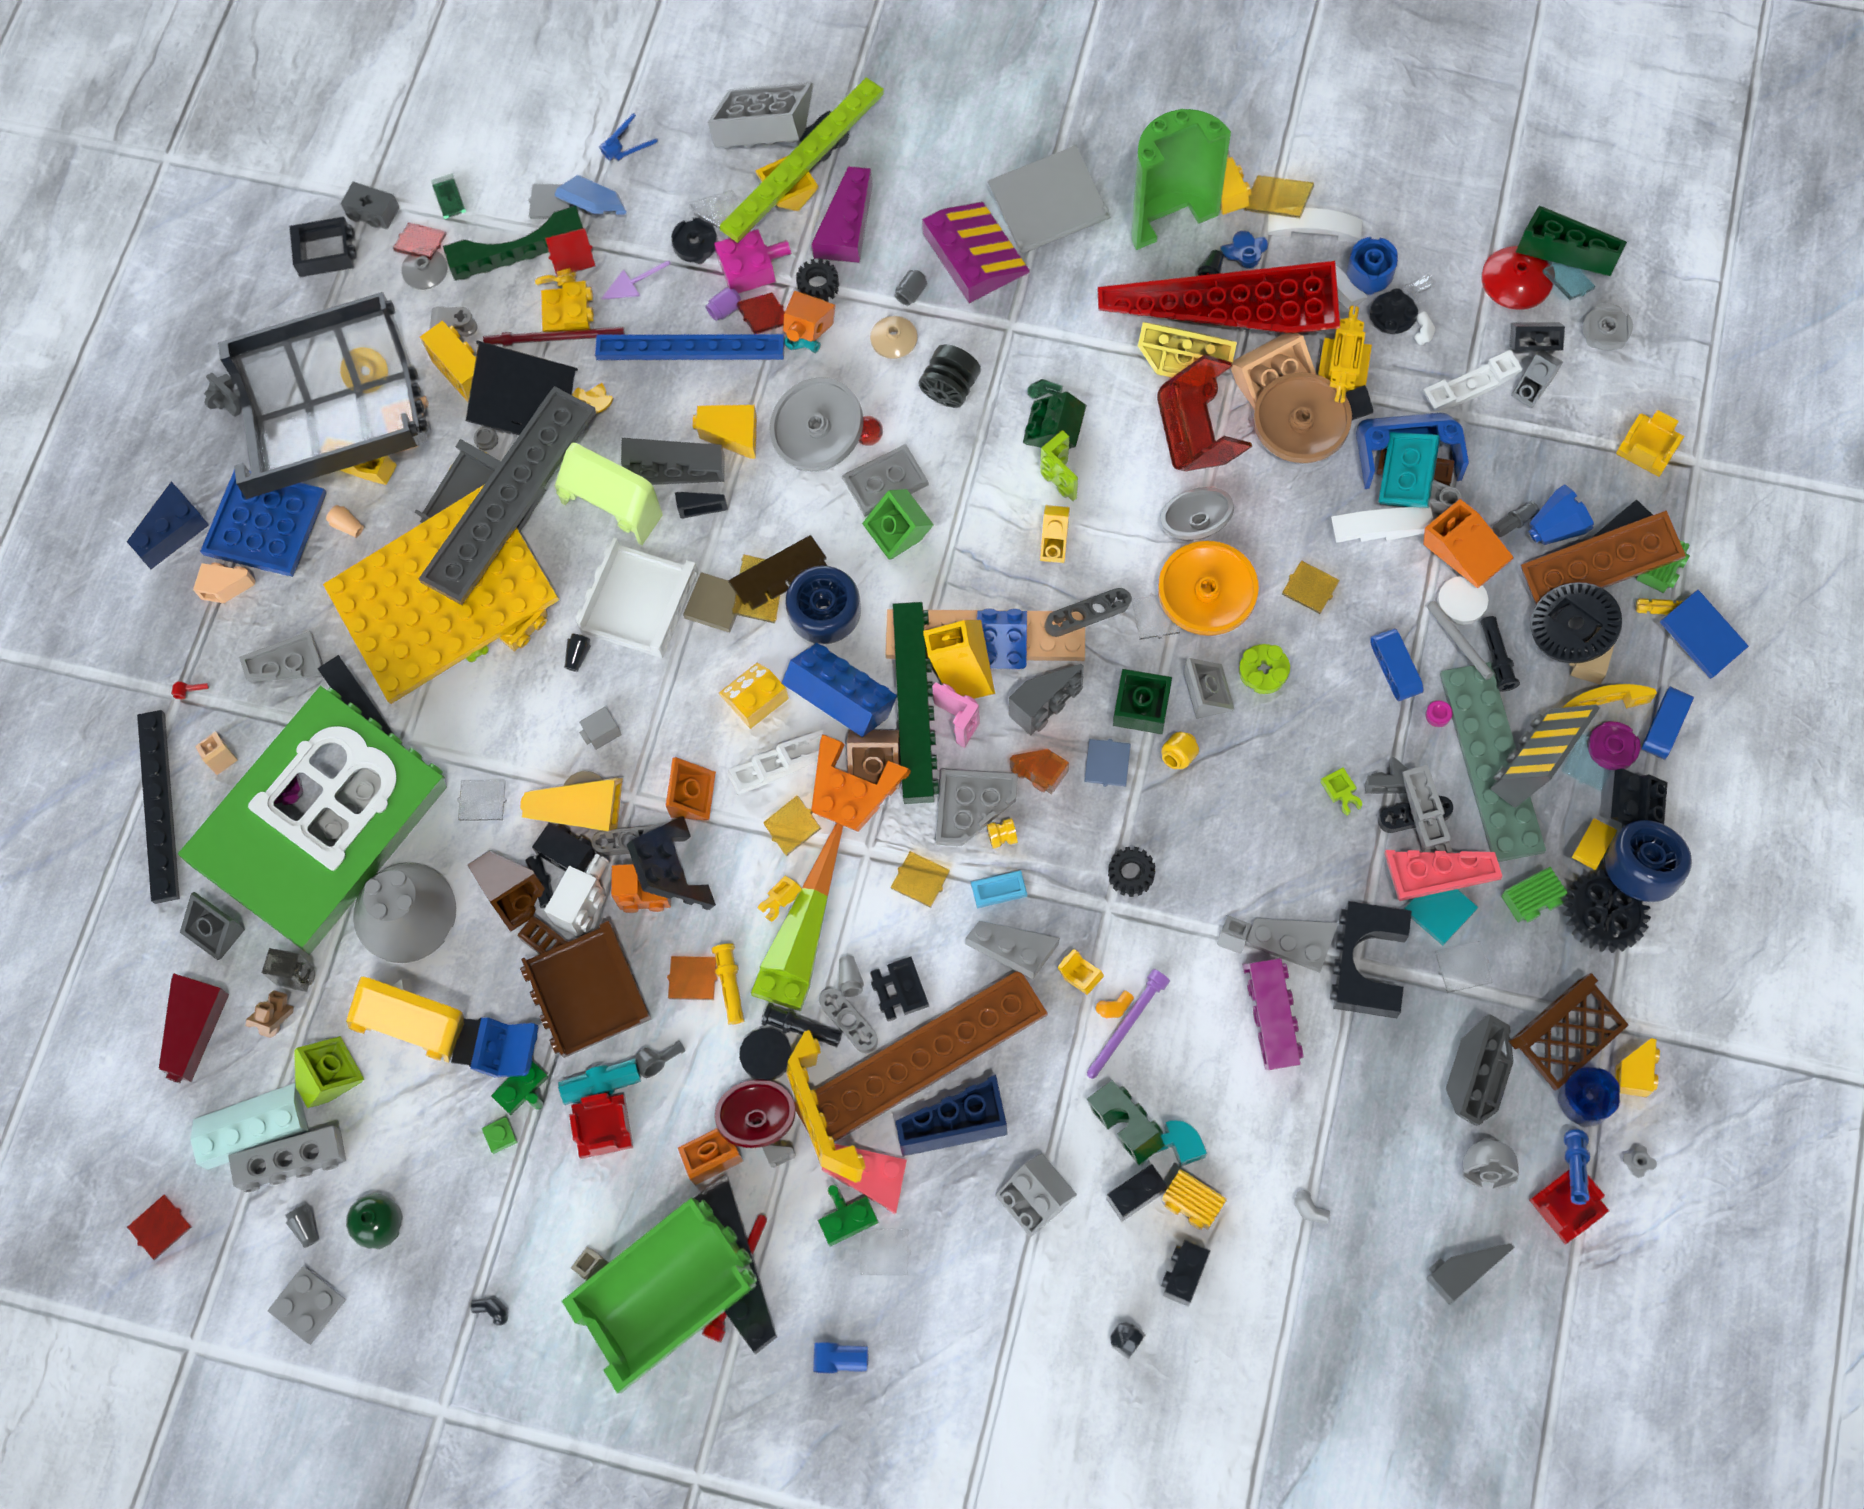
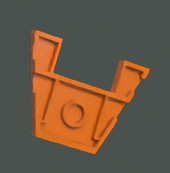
(847, 797)

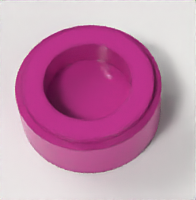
(1438, 713)

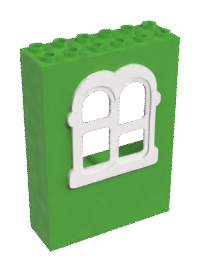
(275, 861)

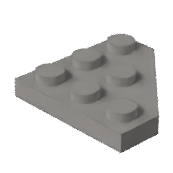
(971, 802)

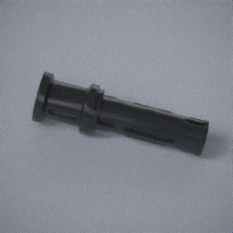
(1501, 663)
(791, 1023)

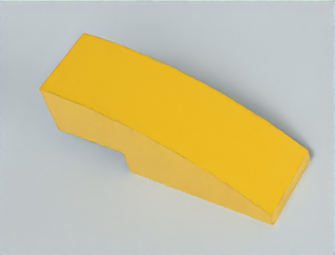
(376, 470)

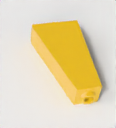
(580, 804)

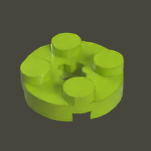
(1256, 679)

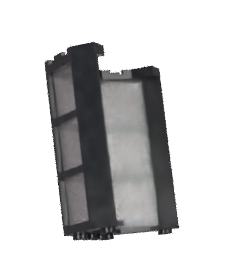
(323, 394)

